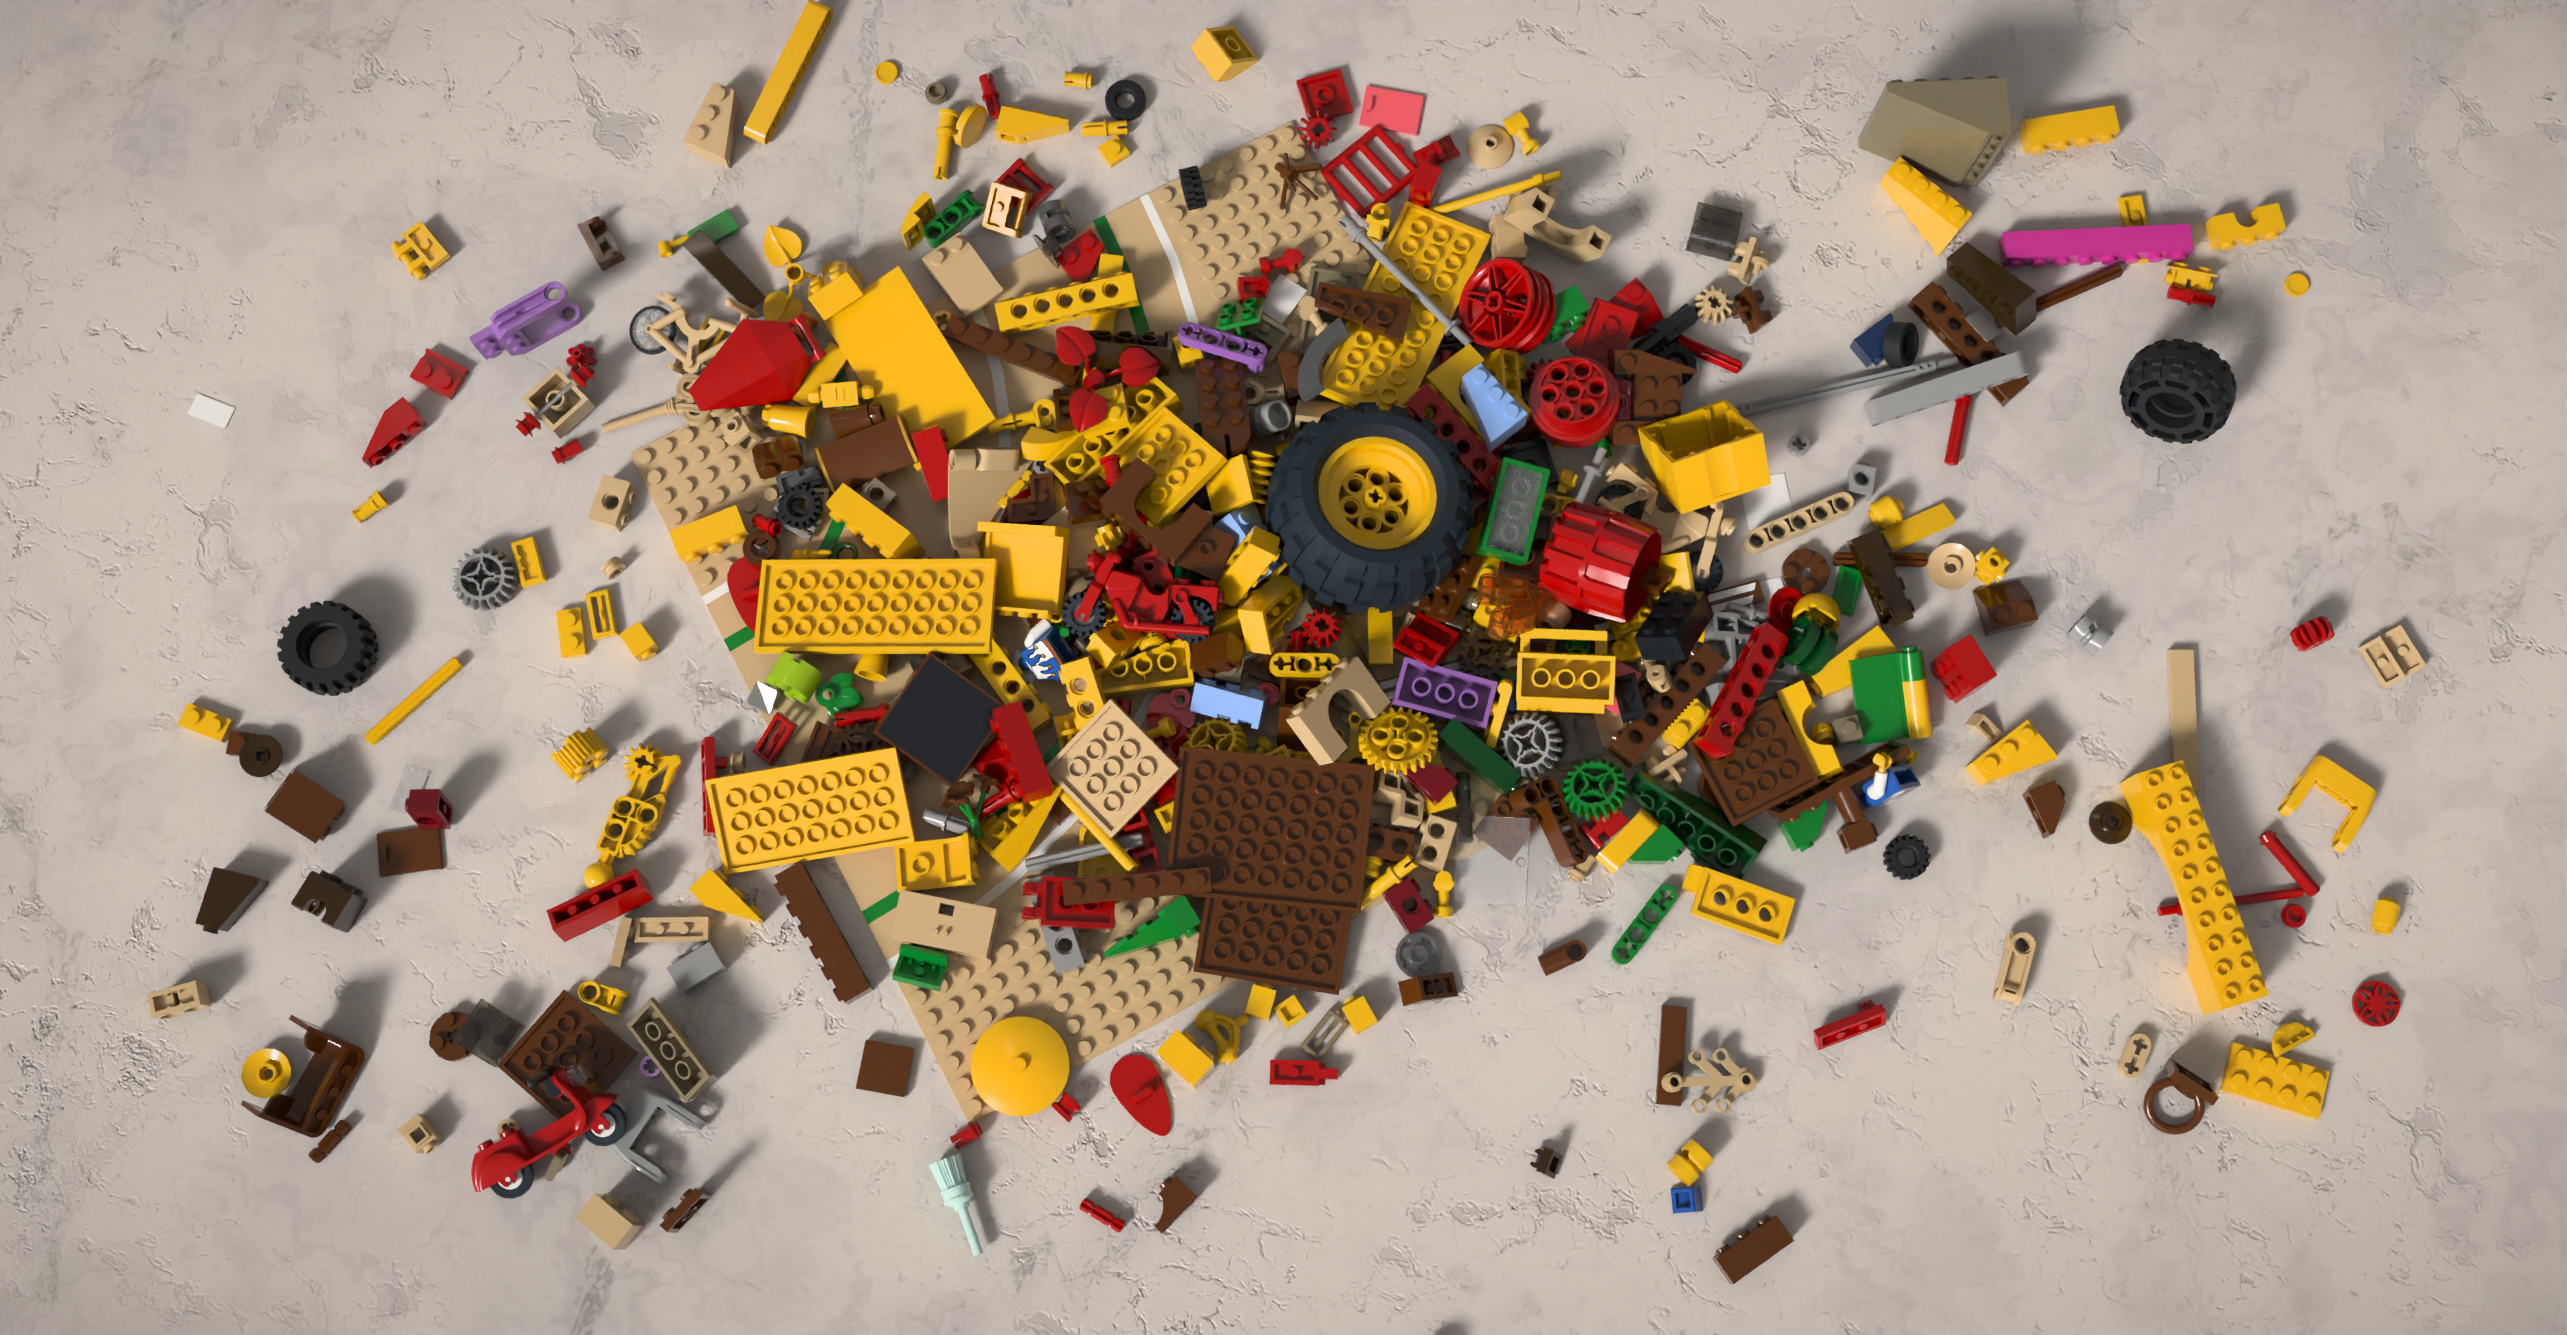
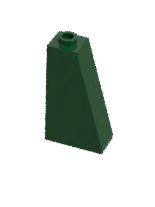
(1478, 757)

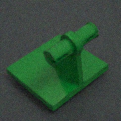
(1238, 315)

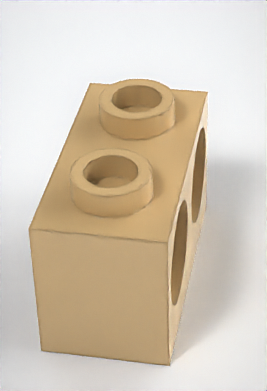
(1439, 844)
(178, 1000)

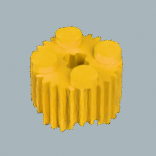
(581, 754)

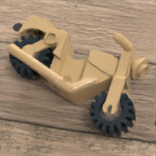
(1675, 528)

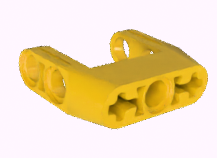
(2341, 787)

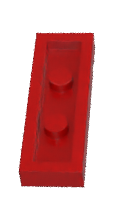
(1867, 1019)

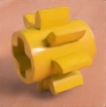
(1109, 535)

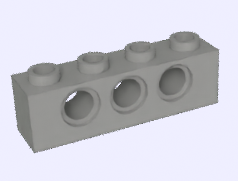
(1063, 961)

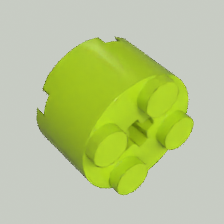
(794, 677)

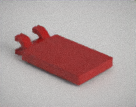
(1053, 913)

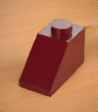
(1432, 781)

